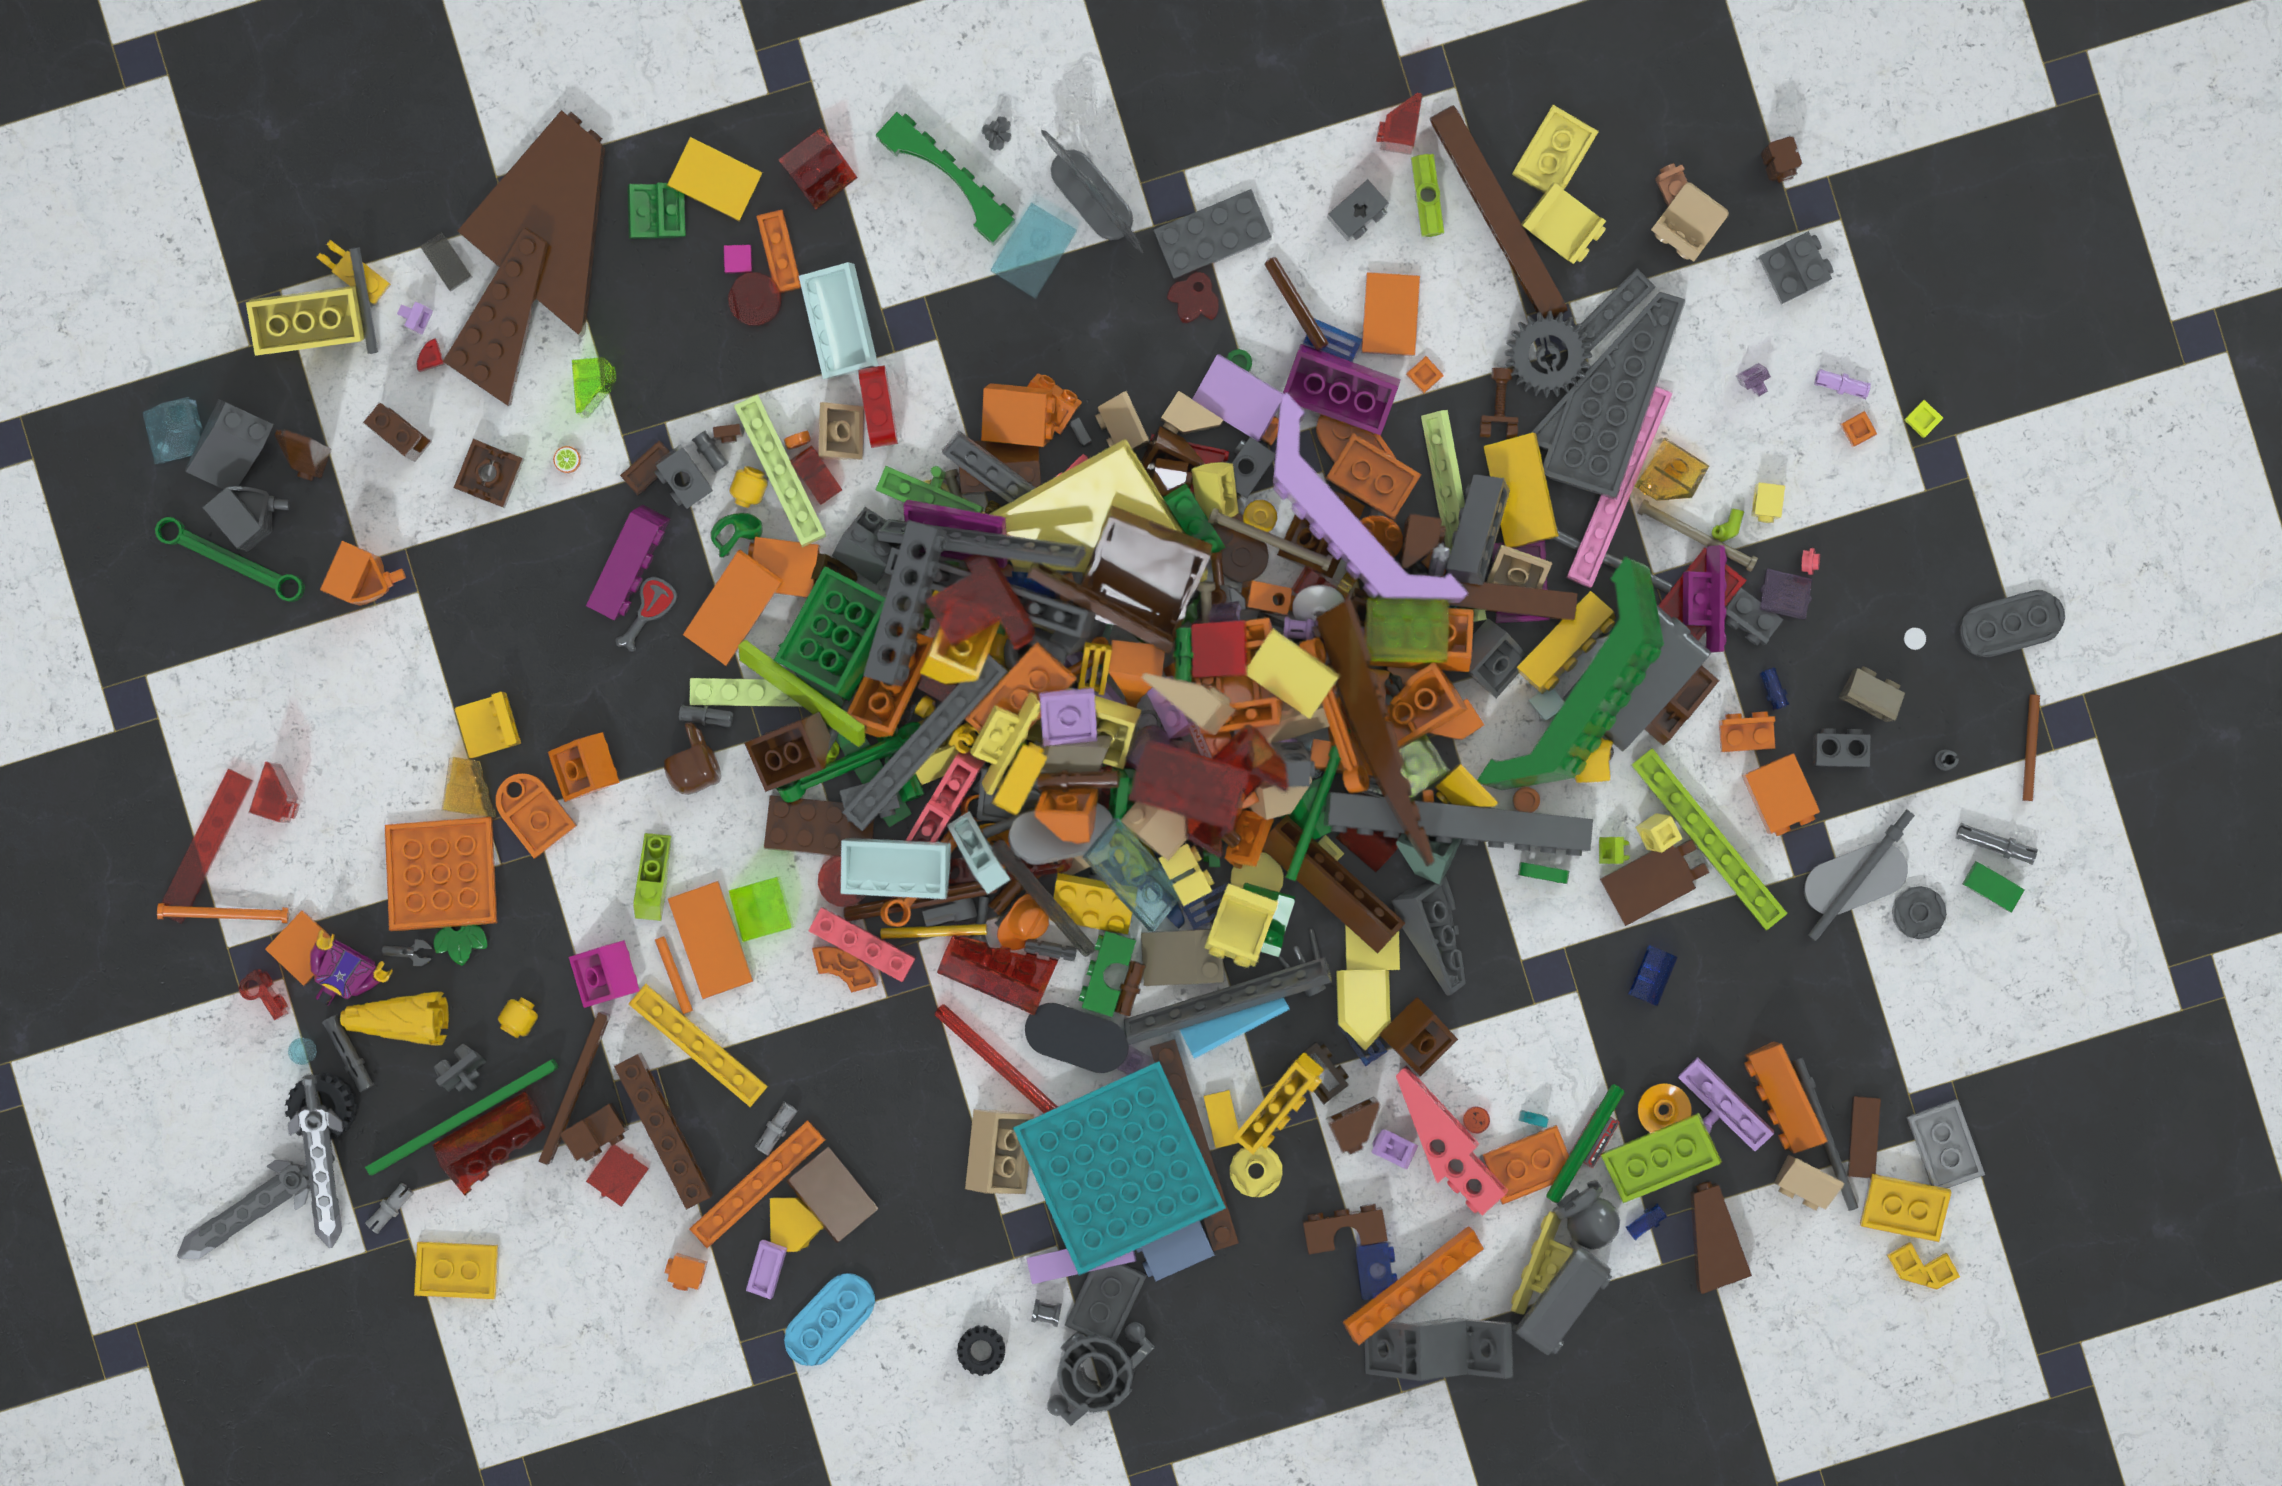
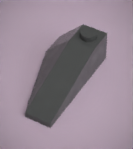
(1432, 931)

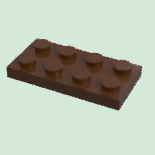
(810, 827)

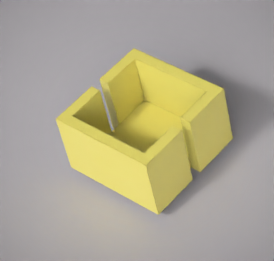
(1194, 885)

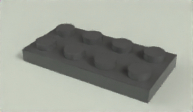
(1212, 234)

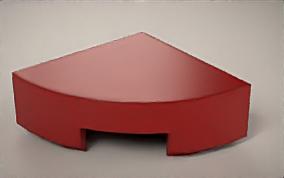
(429, 356)

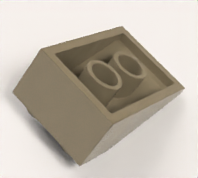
(1179, 958)

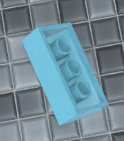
(1215, 1032)

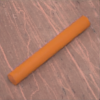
(673, 975)

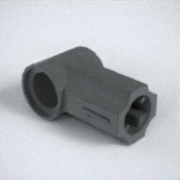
(949, 911)

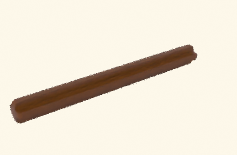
(954, 893)

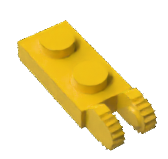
(375, 283)

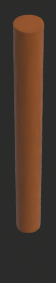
(2031, 747)

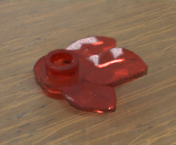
(1192, 301)

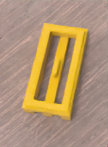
(1098, 648)

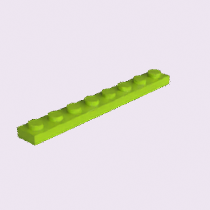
(1708, 839)

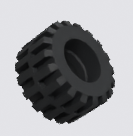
(336, 1090)

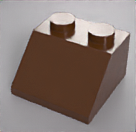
(1418, 1036)

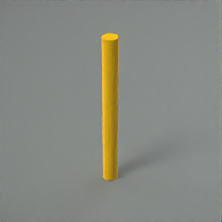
(934, 931)

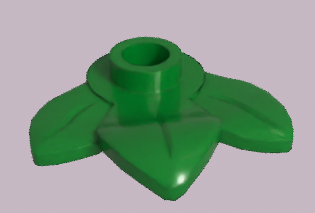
(460, 943)

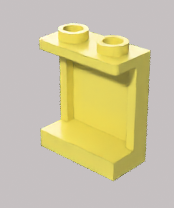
(1240, 926)

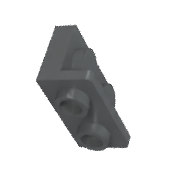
(1745, 613)

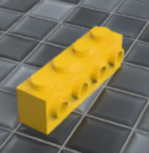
(1566, 643)
(1283, 1098)

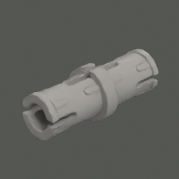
(776, 1128)
(389, 1208)

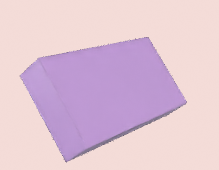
(766, 1269)

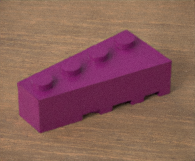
(627, 562)

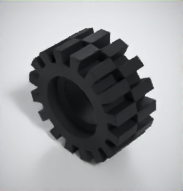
(969, 1362)

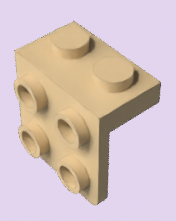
(1690, 221)

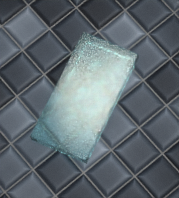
(1132, 874)

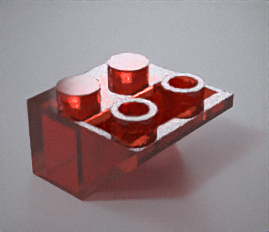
(818, 168)

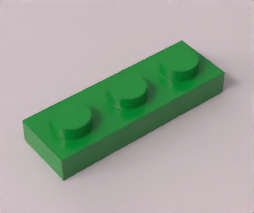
(1192, 517)

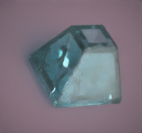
(173, 429)

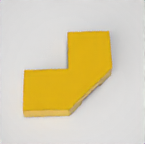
(1932, 1274)

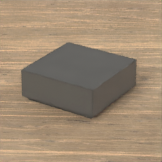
(1080, 432)

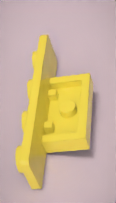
(1001, 738)
(1544, 1264)

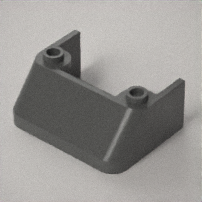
(1563, 1300)

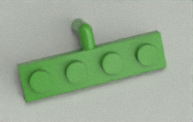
(904, 487)

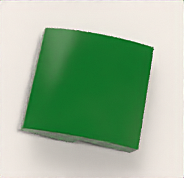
(655, 211)

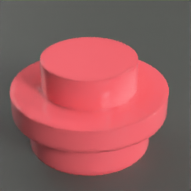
(1810, 561)

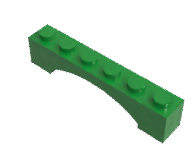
(901, 137)

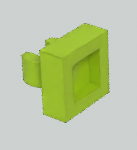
(1612, 850)

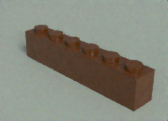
(1334, 886)

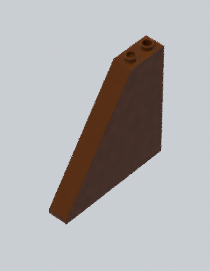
(557, 197)

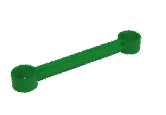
(229, 559)
(796, 789)

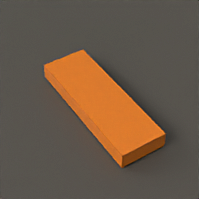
(779, 250)

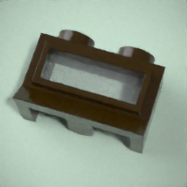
(1332, 1077)

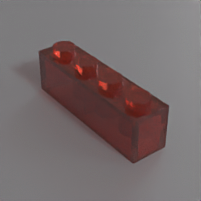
(998, 972)
(488, 1141)

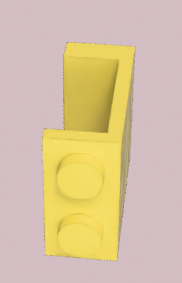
(1564, 224)

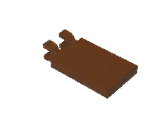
(1652, 881)

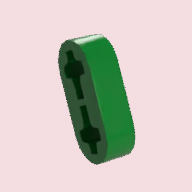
(1543, 873)

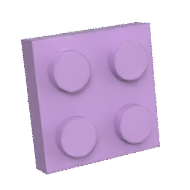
(1068, 717)

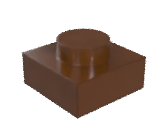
(728, 433)

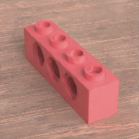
(862, 944)

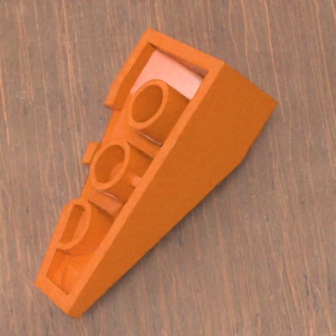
(1423, 705)

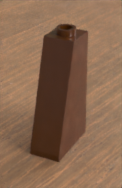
(1716, 1243)

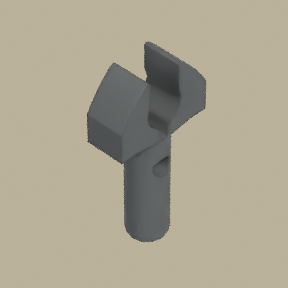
(402, 951)

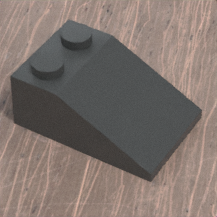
(228, 446)

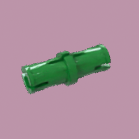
(1183, 655)

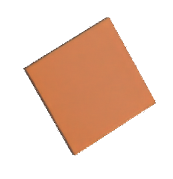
(440, 874)

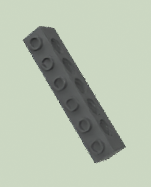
(894, 613)

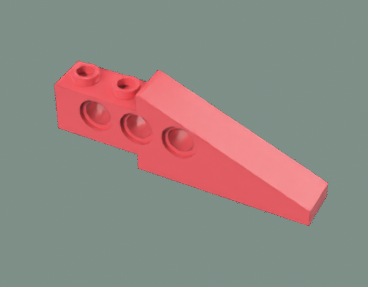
(946, 798)
(1437, 1122)

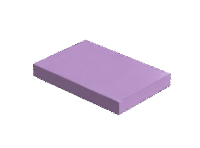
(1238, 397)

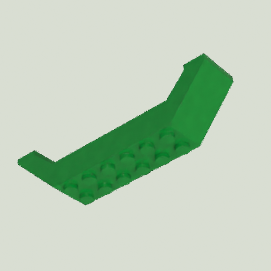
(1598, 694)

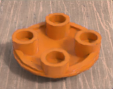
(1385, 532)

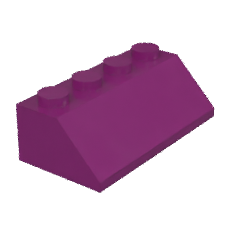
(1341, 389)

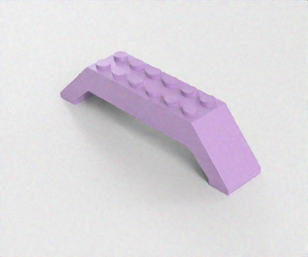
(1340, 528)

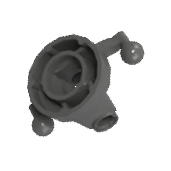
(1083, 1391)

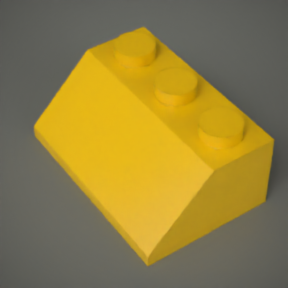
(959, 662)

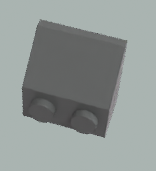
(1494, 658)

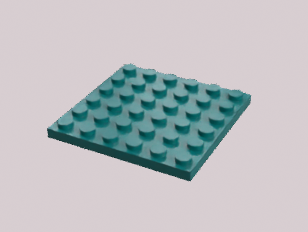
(1119, 1168)

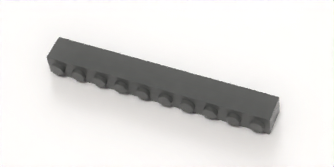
(1463, 823)

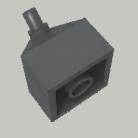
(245, 514)

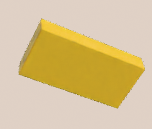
(1221, 1118)

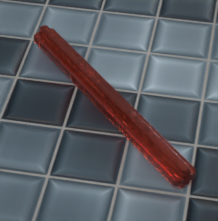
(994, 1059)

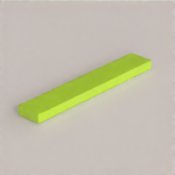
(801, 692)

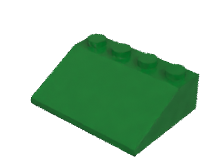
(833, 634)

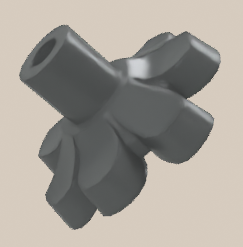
(996, 133)

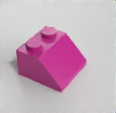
(604, 973)

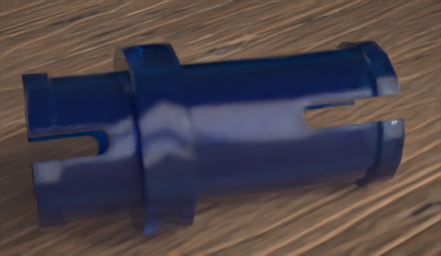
(1774, 689)
(1646, 1221)

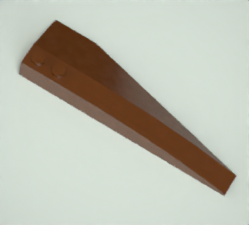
(1366, 713)

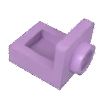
(1394, 1148)

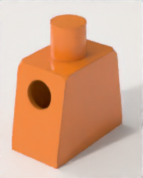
(1260, 597)

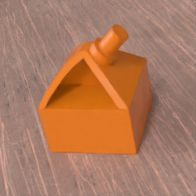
(358, 576)
(1129, 663)

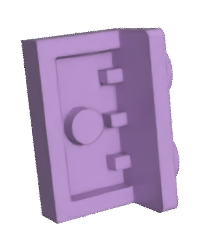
(1172, 719)

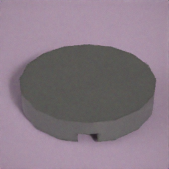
(1919, 912)

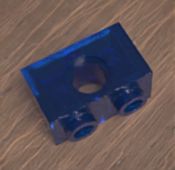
(1368, 1255)

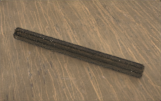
(1043, 898)

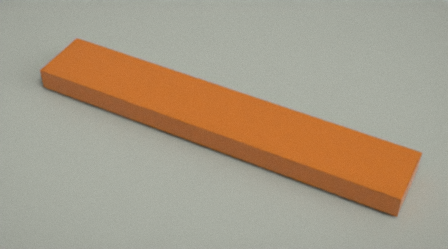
(757, 1184)

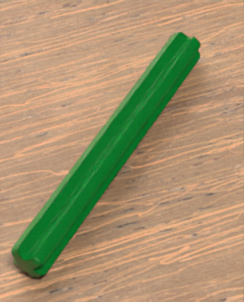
(1585, 1143)

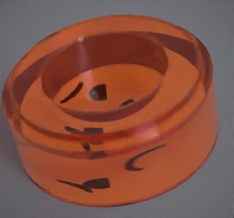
(1476, 1119)

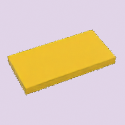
(1528, 509)

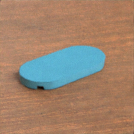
(829, 1319)

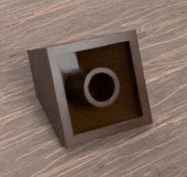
(1171, 447)

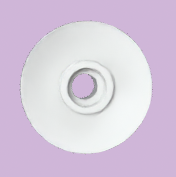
(1314, 600)

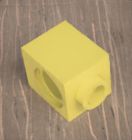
(1768, 502)
(1658, 832)

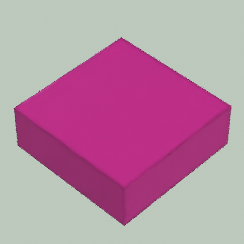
(738, 259)

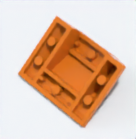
(1250, 700)

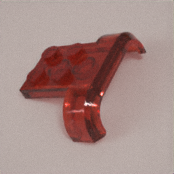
(979, 603)

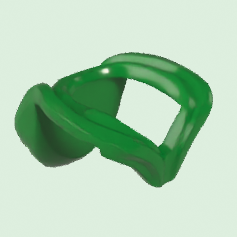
(745, 526)

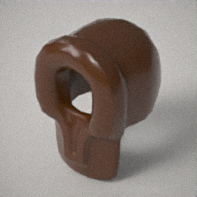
(693, 768)

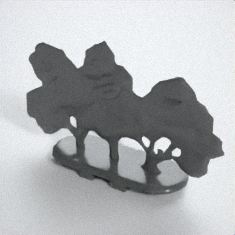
(1091, 194)

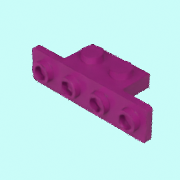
(1706, 598)

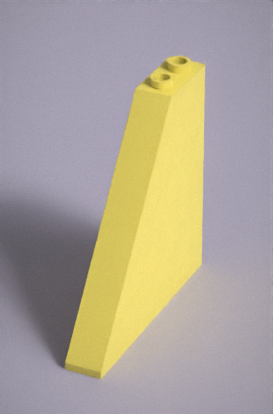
(1079, 501)

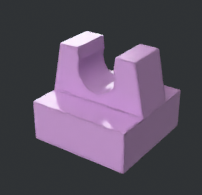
(416, 317)

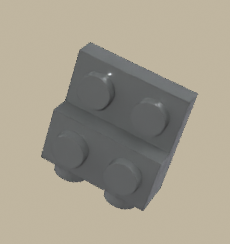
(1796, 267)

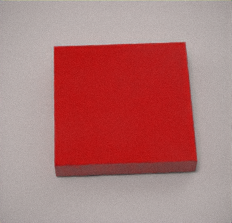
(1219, 649)

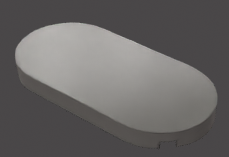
(1039, 845)
(1831, 877)

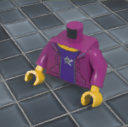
(342, 970)

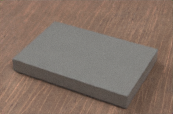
(1945, 1145)

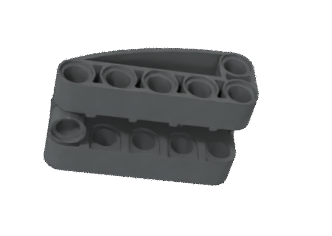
(1664, 678)

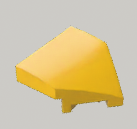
(792, 1223)

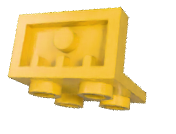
(487, 725)

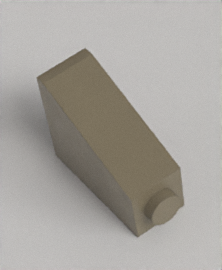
(1075, 756)

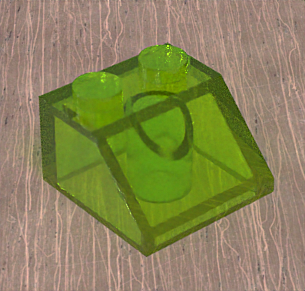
(591, 383)
(761, 908)

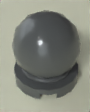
(1591, 1219)

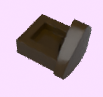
(833, 564)

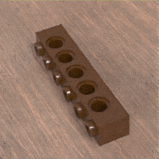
(663, 1131)

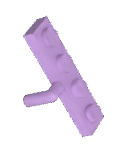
(1725, 1105)

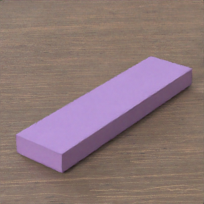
(1060, 1265)

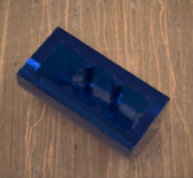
(1653, 975)

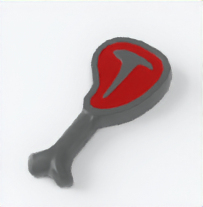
(657, 600)

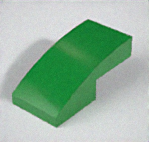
(1993, 886)

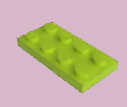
(1661, 1158)

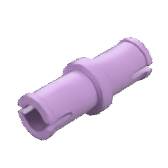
(1842, 383)

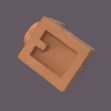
(1671, 182)

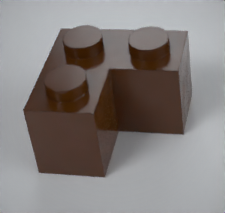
(593, 1132)

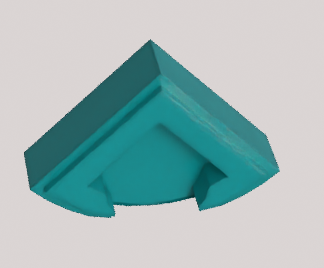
(1533, 1118)

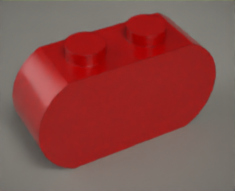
(878, 406)

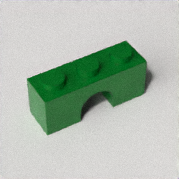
(1098, 995)

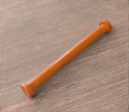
(223, 913)

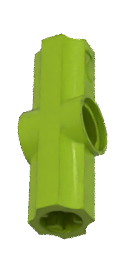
(1429, 212)

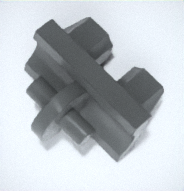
(462, 1072)

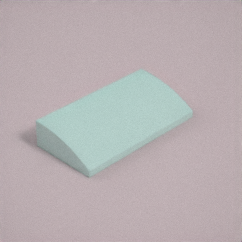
(838, 320)
(895, 868)

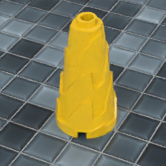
(401, 1018)

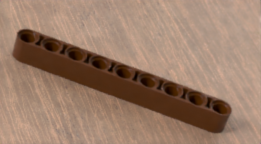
(1497, 212)

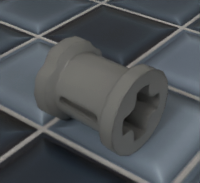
(1046, 1312)

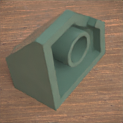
(1442, 853)

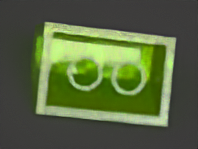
(1407, 629)

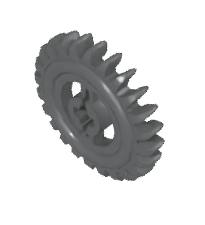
(1554, 378)

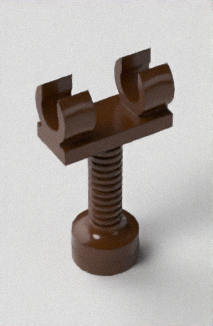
(1501, 376)

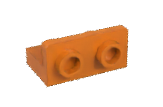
(1065, 401)
(1747, 733)
(1254, 833)

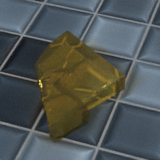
(466, 790)

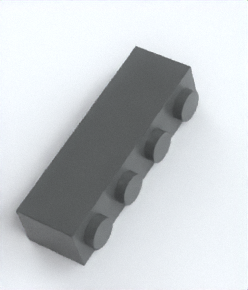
(1477, 529)

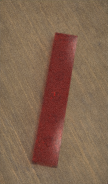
(207, 841)

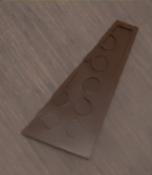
(498, 328)

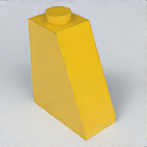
(1019, 779)

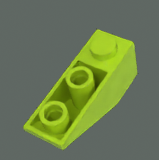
(652, 877)

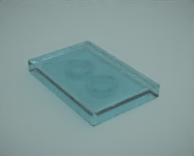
(1033, 250)

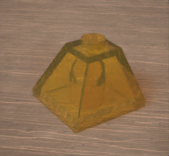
(1671, 473)

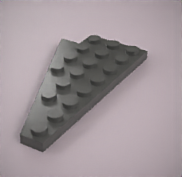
(1599, 421)

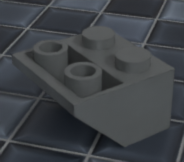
(862, 550)

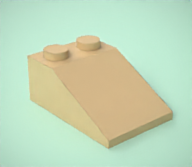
(1203, 706)

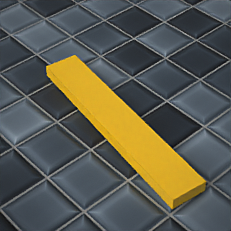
(698, 1045)

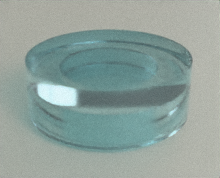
(302, 1051)

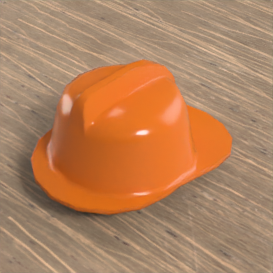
(1022, 922)

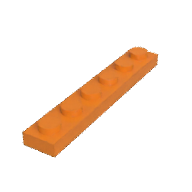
(1413, 1285)

